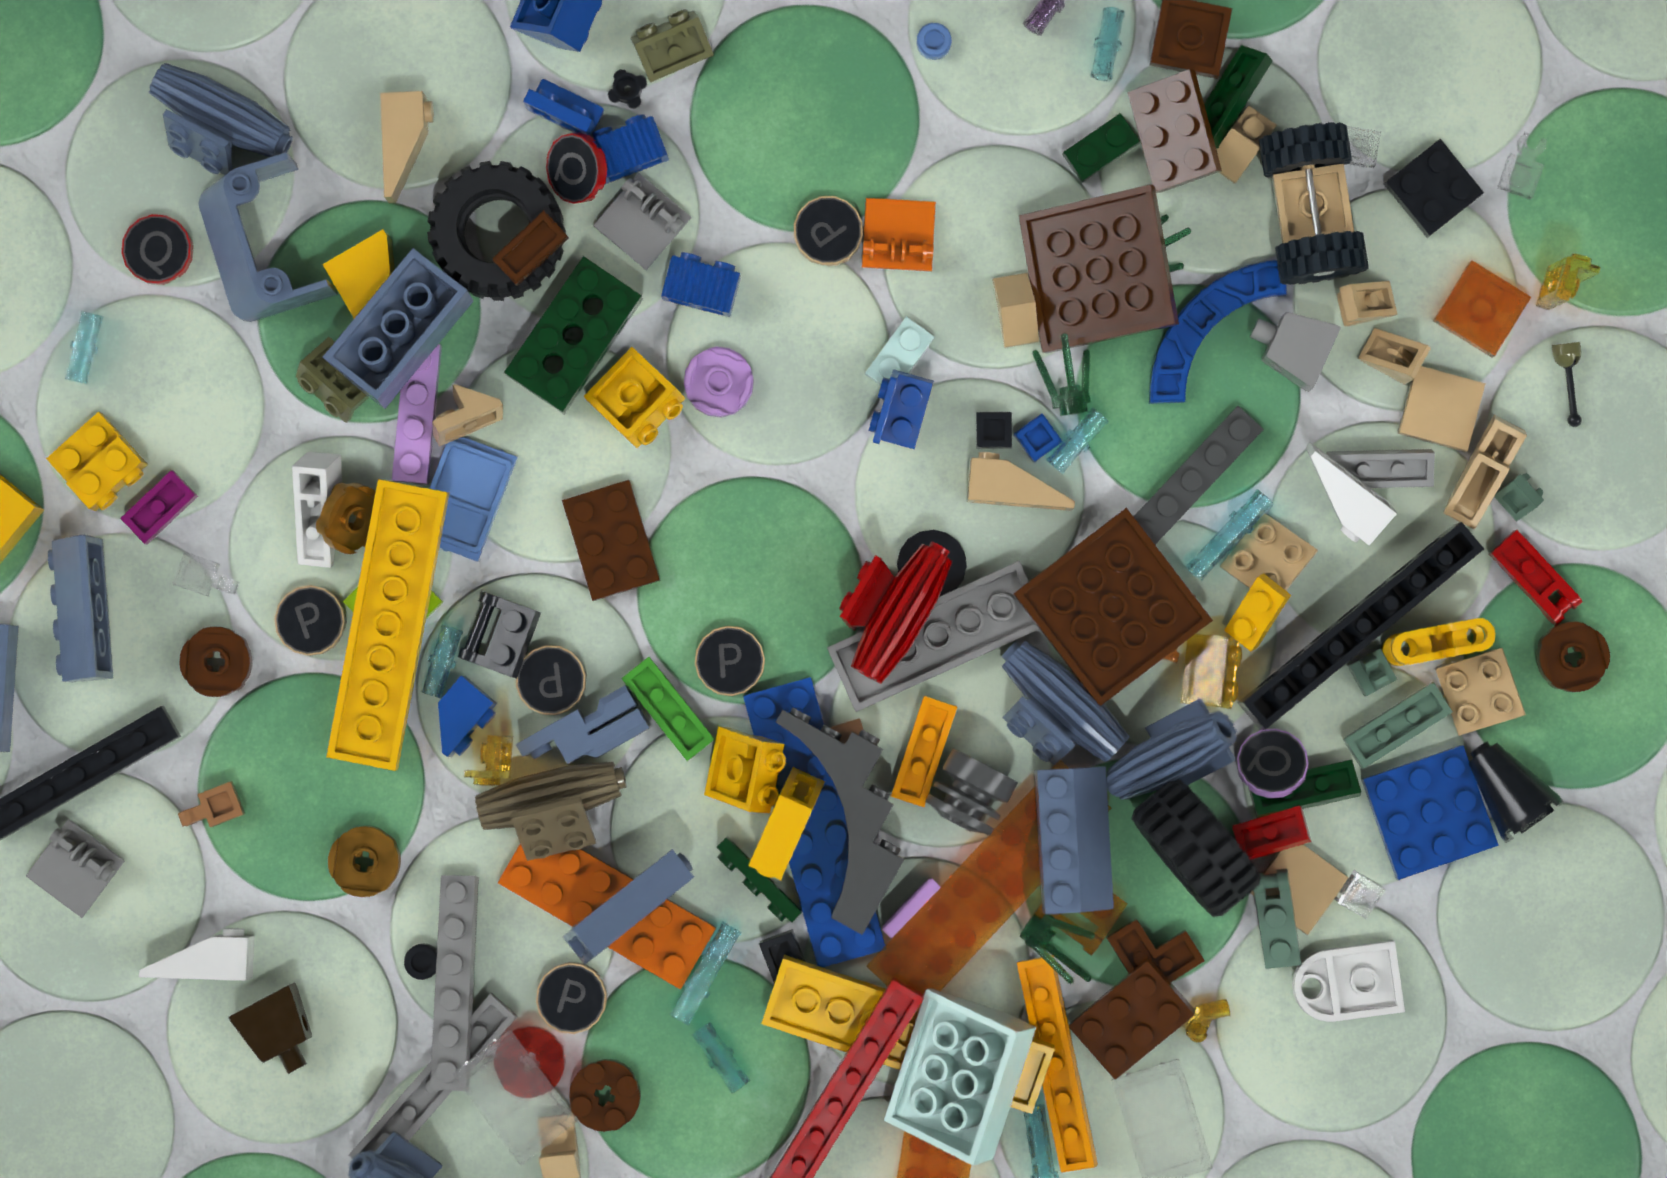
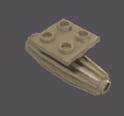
(551, 806)

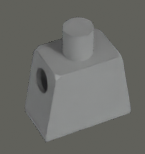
(1296, 346)

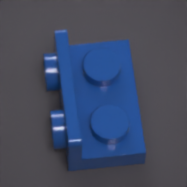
(563, 108)
(902, 409)

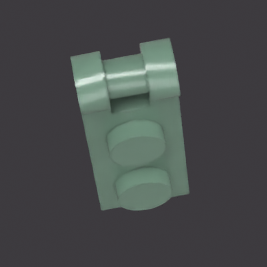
(1277, 921)

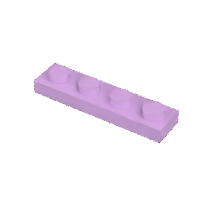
(415, 424)

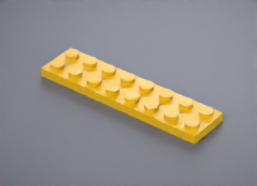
(387, 624)
(835, 1006)

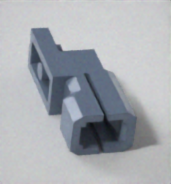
(574, 731)

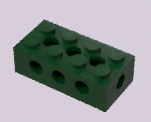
(567, 312)

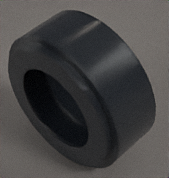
(421, 961)

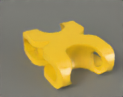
(1439, 642)

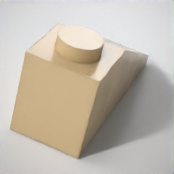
(403, 135)
(1006, 484)

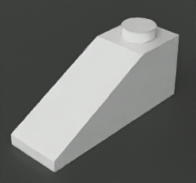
(313, 482)
(1355, 504)
(216, 958)

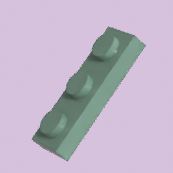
(1397, 725)

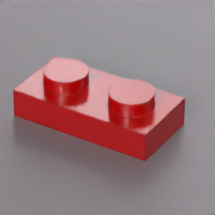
(1272, 833)

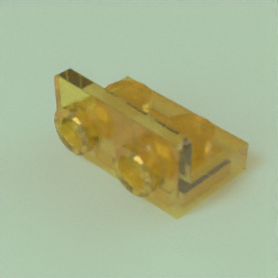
(1563, 280)
(1211, 670)
(498, 759)

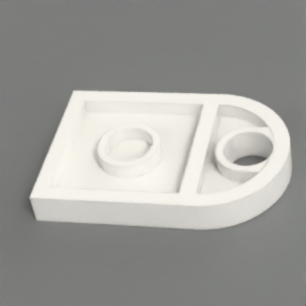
(1353, 982)

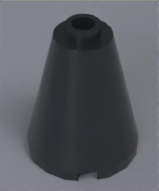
(1510, 790)

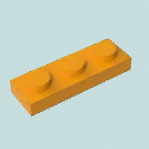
(924, 751)

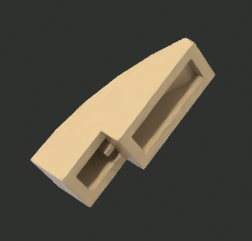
(1485, 471)

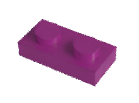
(159, 507)

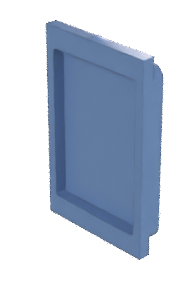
(476, 484)

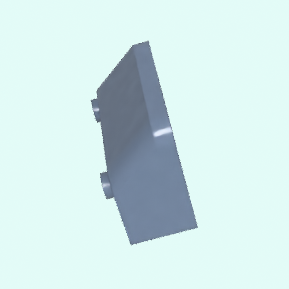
(249, 291)

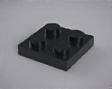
(1433, 188)

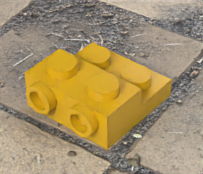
(635, 398)
(97, 463)
(745, 770)

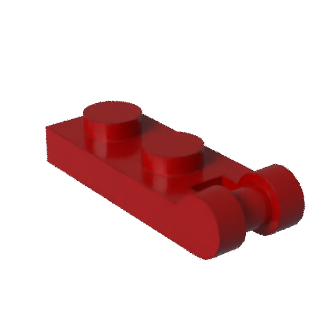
(1535, 576)

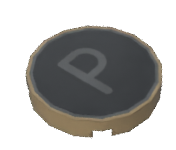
(828, 231)
(310, 620)
(729, 661)
(551, 680)
(571, 998)

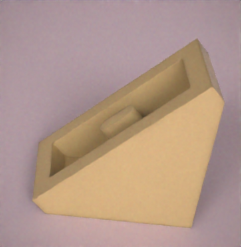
(1016, 310)
(1394, 355)

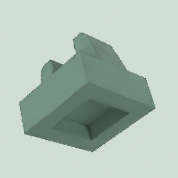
(1519, 497)
(1372, 672)

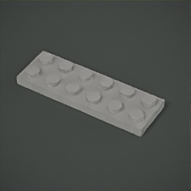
(957, 630)

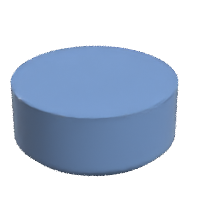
(934, 41)

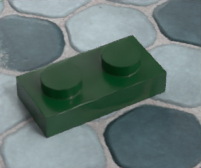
(1101, 148)

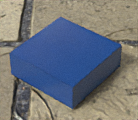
(1037, 438)

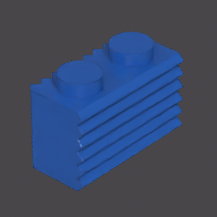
(631, 147)
(701, 284)

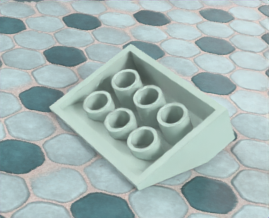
(959, 1075)

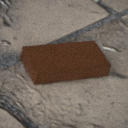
(530, 248)

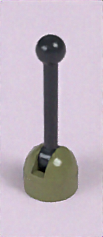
(1567, 356)

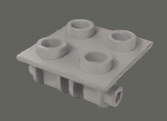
(642, 221)
(75, 868)

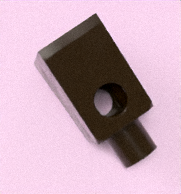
(275, 1027)

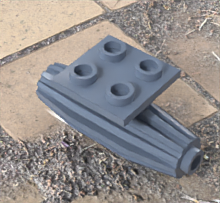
(214, 120)
(1057, 708)
(1179, 747)
(394, 1160)

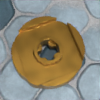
(335, 514)
(349, 875)

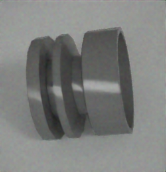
(971, 792)

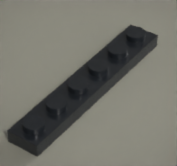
(86, 770)

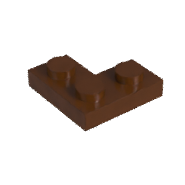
(1172, 957)

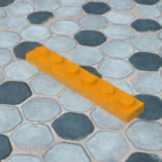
(1062, 1080)

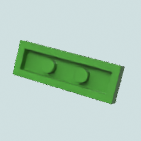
(668, 708)

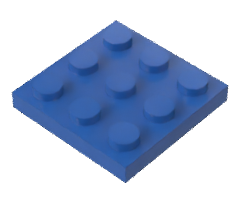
(1429, 812)

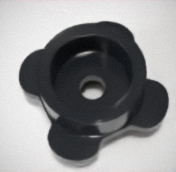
(624, 79)

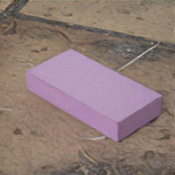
(910, 907)

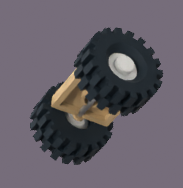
(1313, 203)

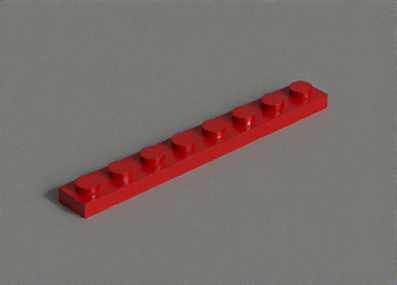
(850, 1081)

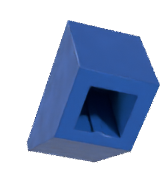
(460, 713)

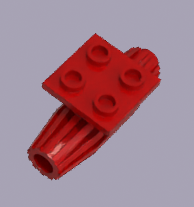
(893, 607)

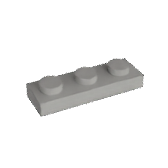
(1389, 467)

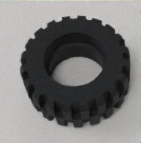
(461, 200)
(1196, 847)

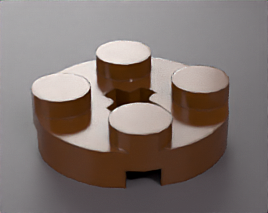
(203, 646)
(1589, 668)
(623, 1086)

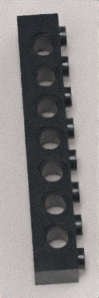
(1360, 626)

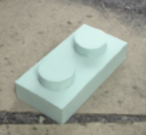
(900, 351)

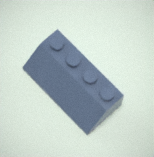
(398, 328)
(81, 609)
(1074, 840)

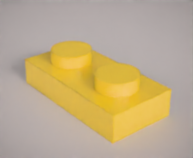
(1257, 612)

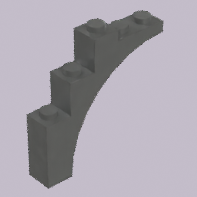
(869, 864)

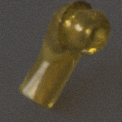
(1198, 1025)

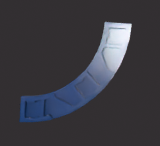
(1197, 320)

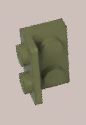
(671, 45)
(328, 384)

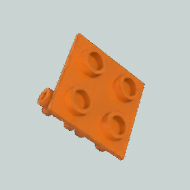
(898, 234)

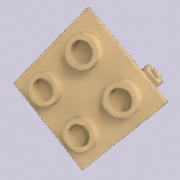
(1269, 551)
(1480, 691)

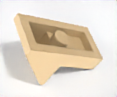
(1243, 143)
(1366, 302)
(474, 413)
(561, 1156)

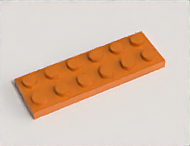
(578, 883)

